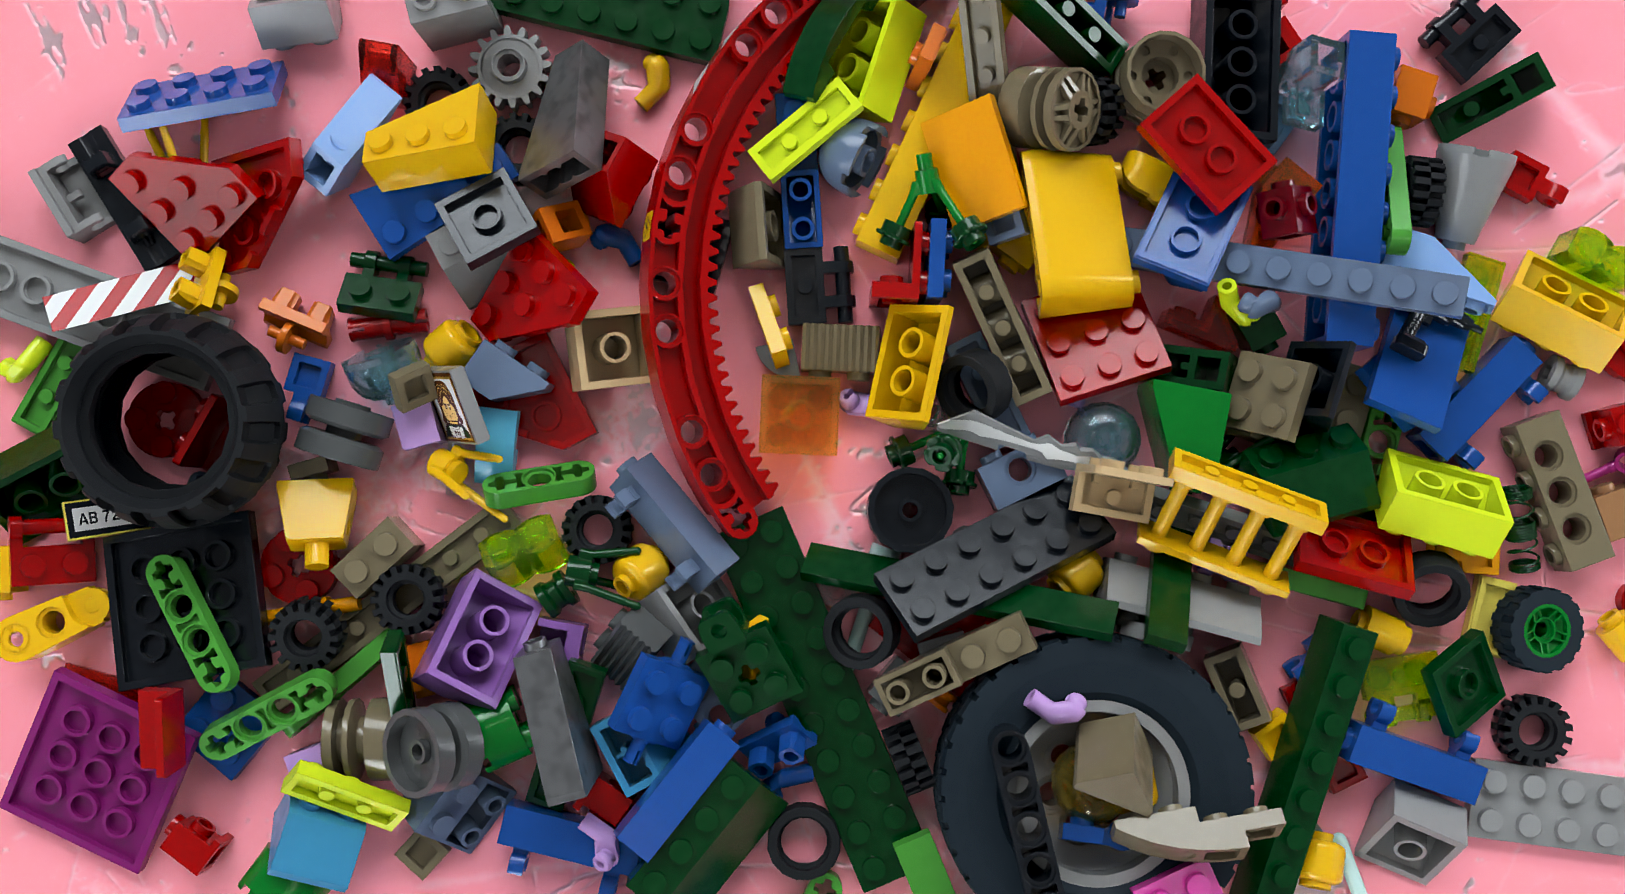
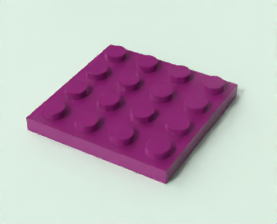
(85, 774)

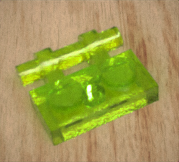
(1400, 676)

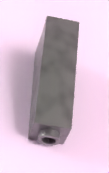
(569, 123)
(556, 721)

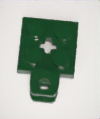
(734, 644)

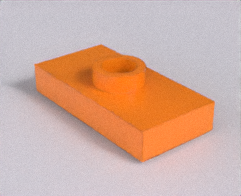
(924, 56)

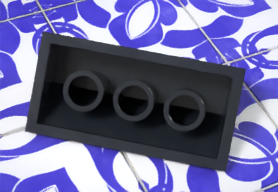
(1242, 58)

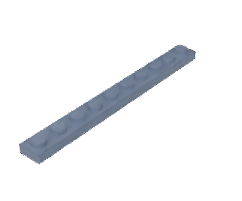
(1335, 278)

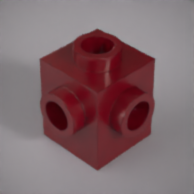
(1286, 211)

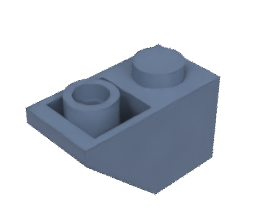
(502, 377)

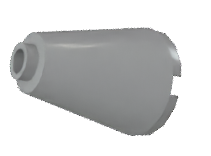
(1471, 193)

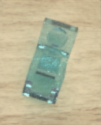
(1305, 76)

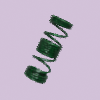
(1522, 530)

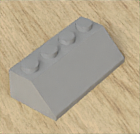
(1212, 608)

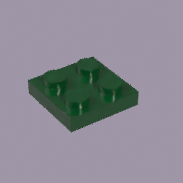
(1463, 683)

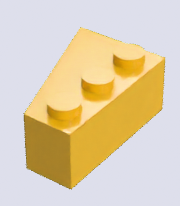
(434, 143)

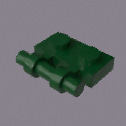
(381, 296)

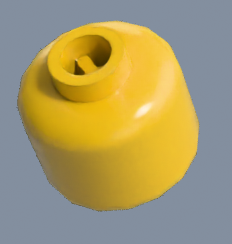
(451, 344)
(641, 572)
(1079, 576)
(1323, 863)

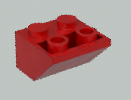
(614, 189)

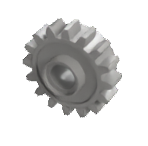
(503, 51)

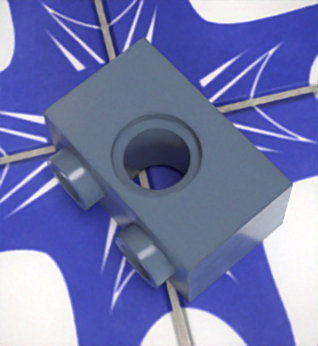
(1002, 488)

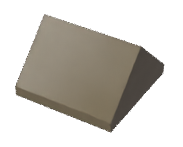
(756, 227)
(1115, 762)

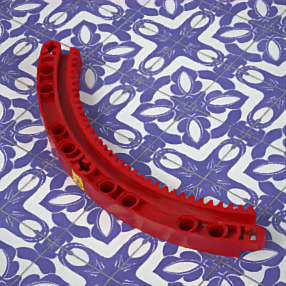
(684, 369)

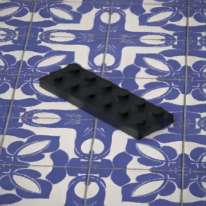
(990, 560)

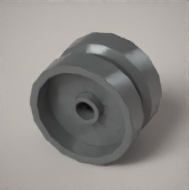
(344, 432)
(433, 749)

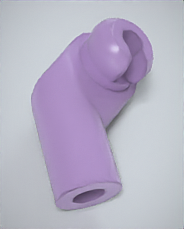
(853, 402)
(1059, 712)
(605, 842)

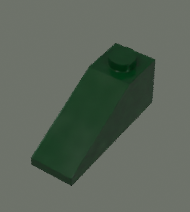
(1492, 98)
(1200, 367)

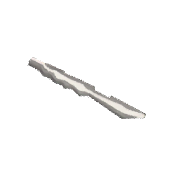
(1044, 449)

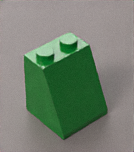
(1183, 419)

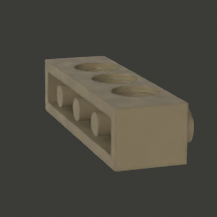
(1002, 324)
(1574, 502)

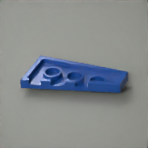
(407, 215)

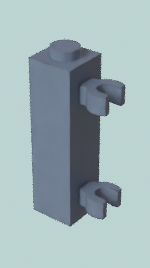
(671, 522)

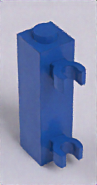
(1496, 377)
(1413, 761)
(677, 788)
(556, 835)

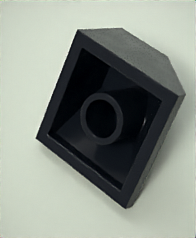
(1333, 366)

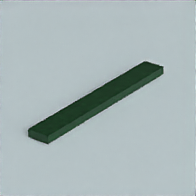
(1039, 605)

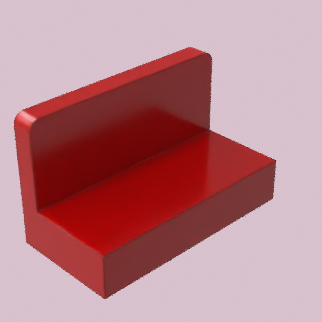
(161, 729)

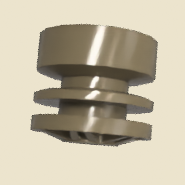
(1164, 59)
(1050, 107)
(354, 737)

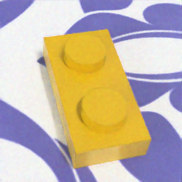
(767, 310)

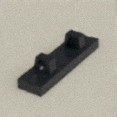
(97, 153)

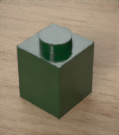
(1261, 334)

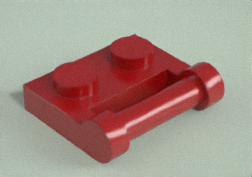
(47, 563)

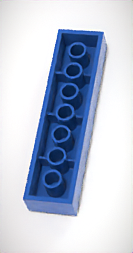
(1354, 179)

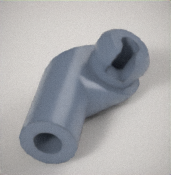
(1259, 306)

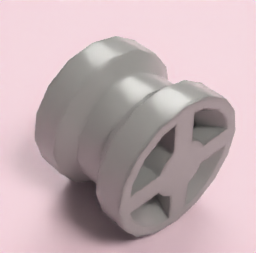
(1561, 377)

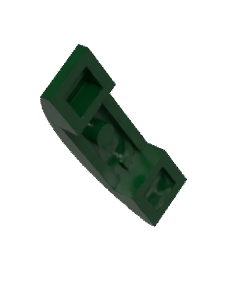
(809, 64)

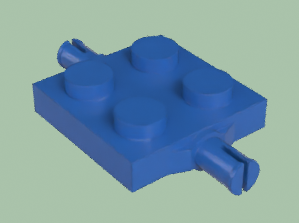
(659, 701)

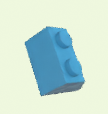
(314, 844)

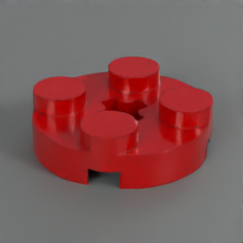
(145, 413)
(280, 576)

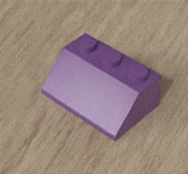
(477, 641)

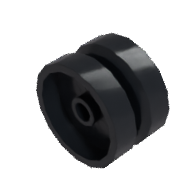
(920, 489)

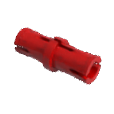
(386, 328)

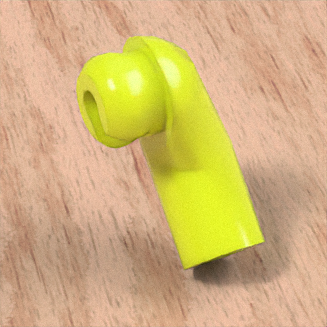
(1229, 302)
(27, 362)

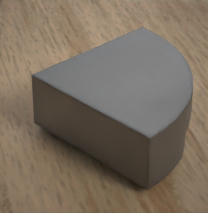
(766, 359)

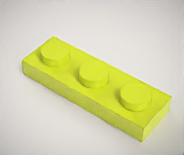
(805, 130)
(345, 795)

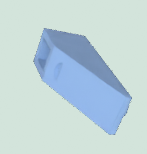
(338, 150)
(1431, 255)

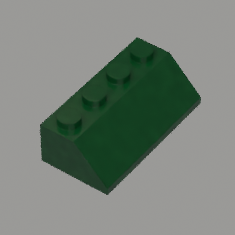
(711, 836)

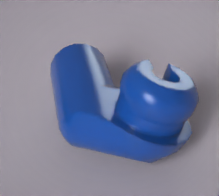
(790, 777)

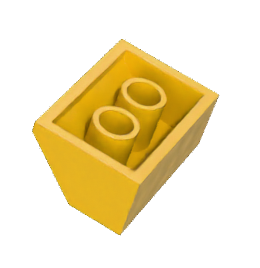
(1562, 312)
(909, 365)

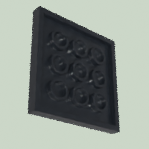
(229, 575)

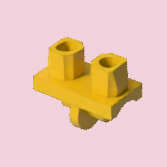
(210, 286)

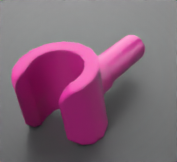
(1610, 467)

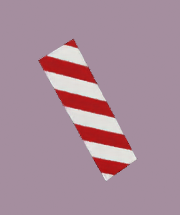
(112, 297)

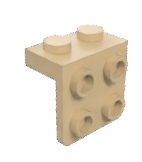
(1116, 493)

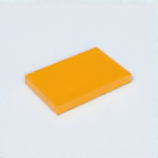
(975, 160)

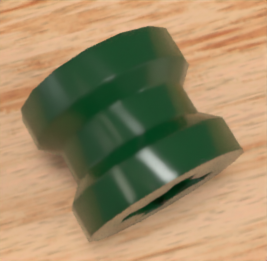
(555, 595)

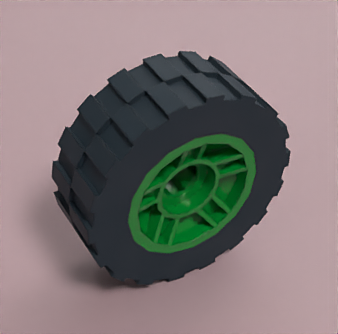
(1537, 628)

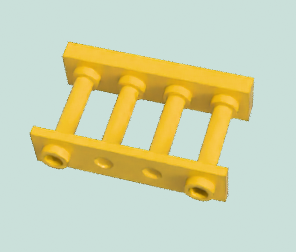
(1228, 487)

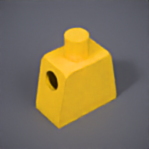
(317, 516)

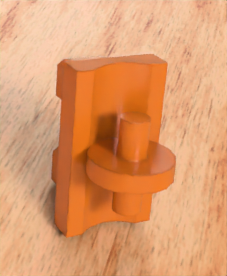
(293, 327)

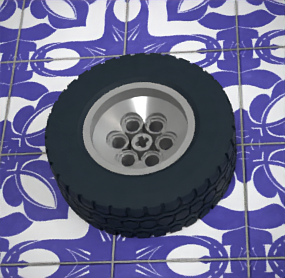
(1186, 722)

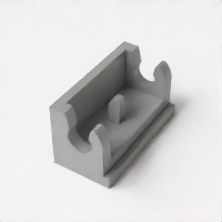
(71, 198)

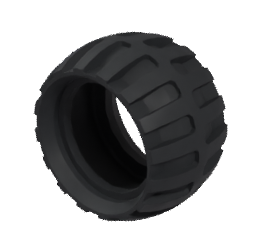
(92, 413)

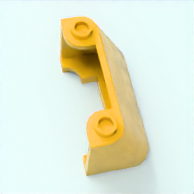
(1077, 232)

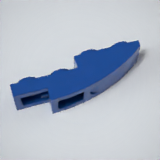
(800, 191)

